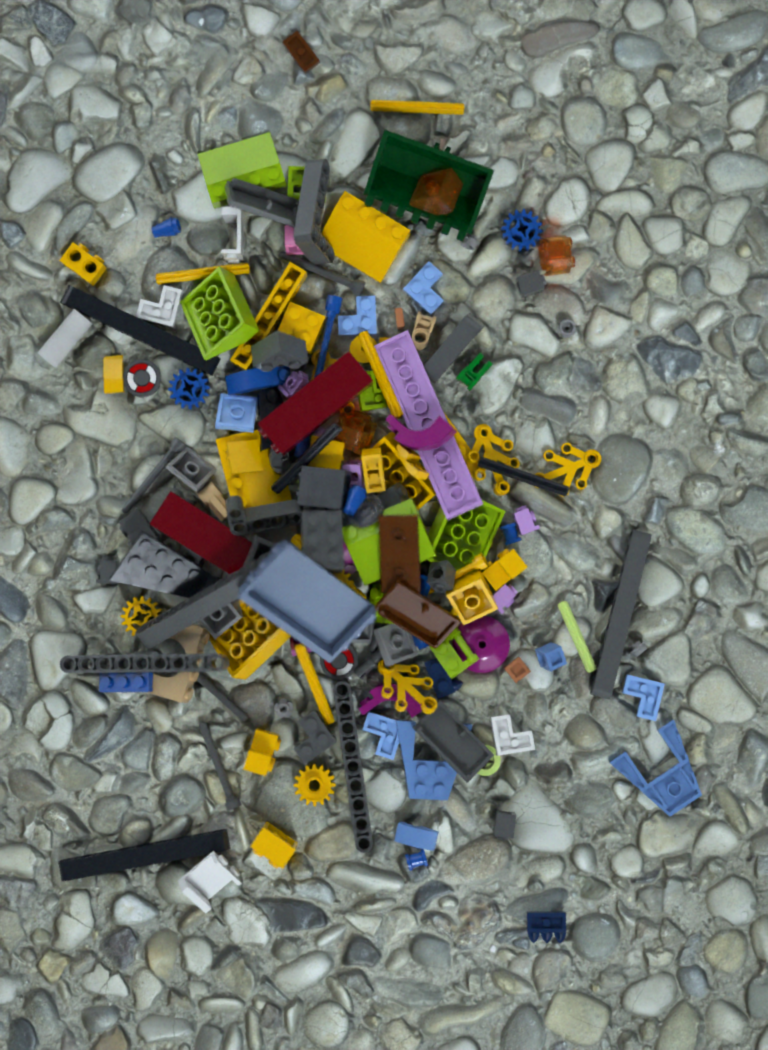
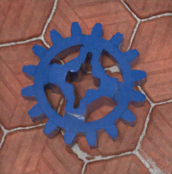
(519, 222)
(198, 384)

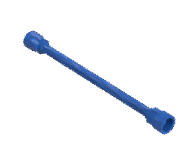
(332, 307)

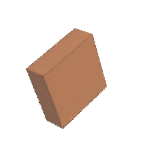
(399, 319)
(517, 669)

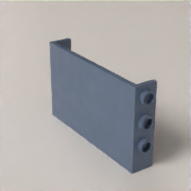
(306, 601)

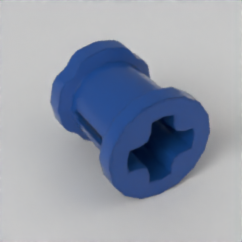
(510, 533)
(416, 859)

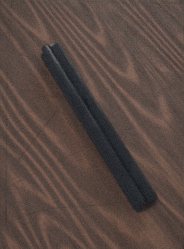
(306, 457)
(523, 476)

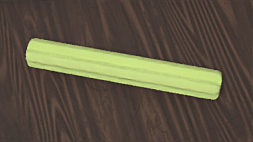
(577, 636)

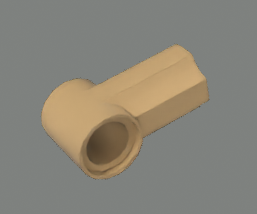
(213, 498)

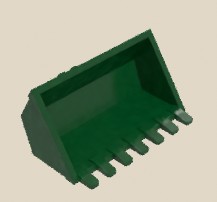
(397, 173)

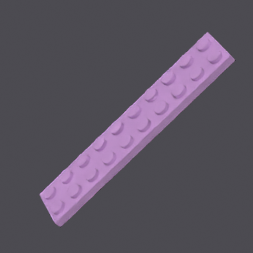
(420, 409)

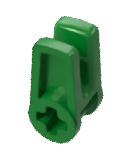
(470, 378)

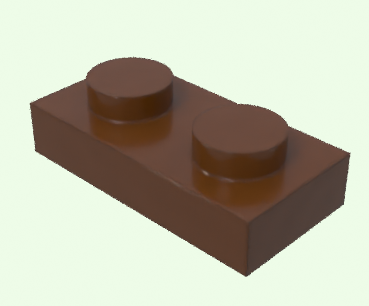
(301, 52)

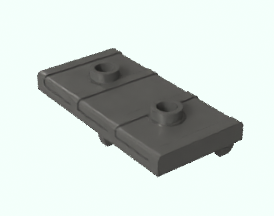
(261, 202)
(453, 742)

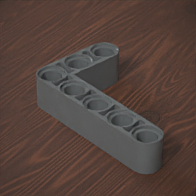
(310, 212)

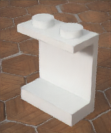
(234, 215)
(207, 879)

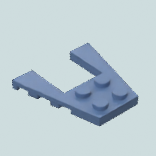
(424, 777)
(672, 788)

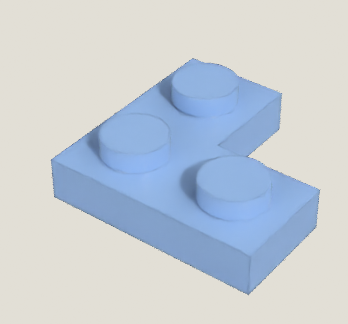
(420, 288)
(363, 321)
(649, 693)
(387, 729)

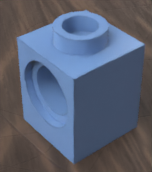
(550, 656)

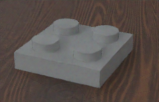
(395, 644)

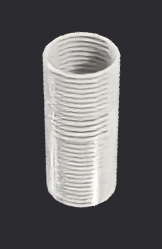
(64, 338)

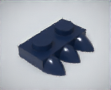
(442, 682)
(546, 923)

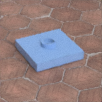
(236, 413)

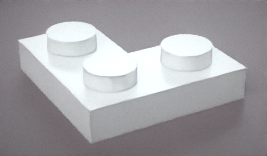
(164, 311)
(508, 742)

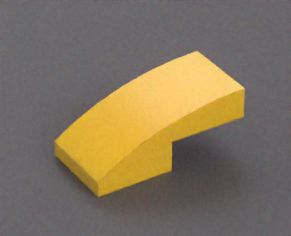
(113, 374)
(410, 461)

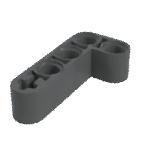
(453, 346)
(262, 517)

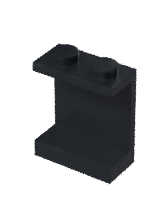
(323, 487)

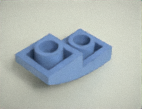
(417, 837)

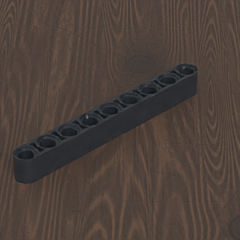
(138, 329)
(144, 855)

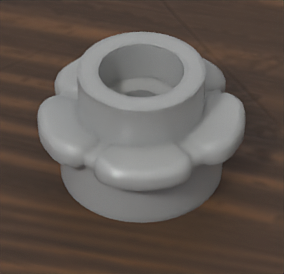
(470, 242)
(566, 323)
(638, 648)
(283, 703)

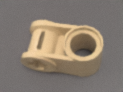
(422, 328)

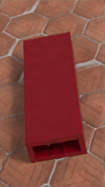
(315, 404)
(201, 533)

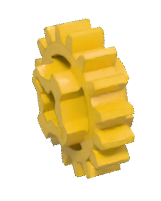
(138, 607)

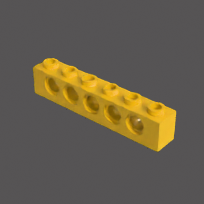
(271, 312)

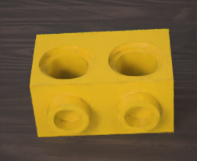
(81, 266)
(373, 470)

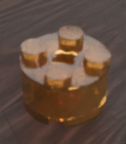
(556, 255)
(356, 430)

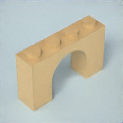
(180, 686)

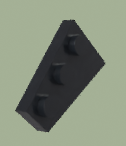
(268, 401)

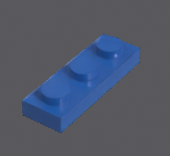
(126, 682)

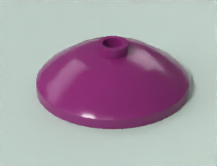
(495, 638)

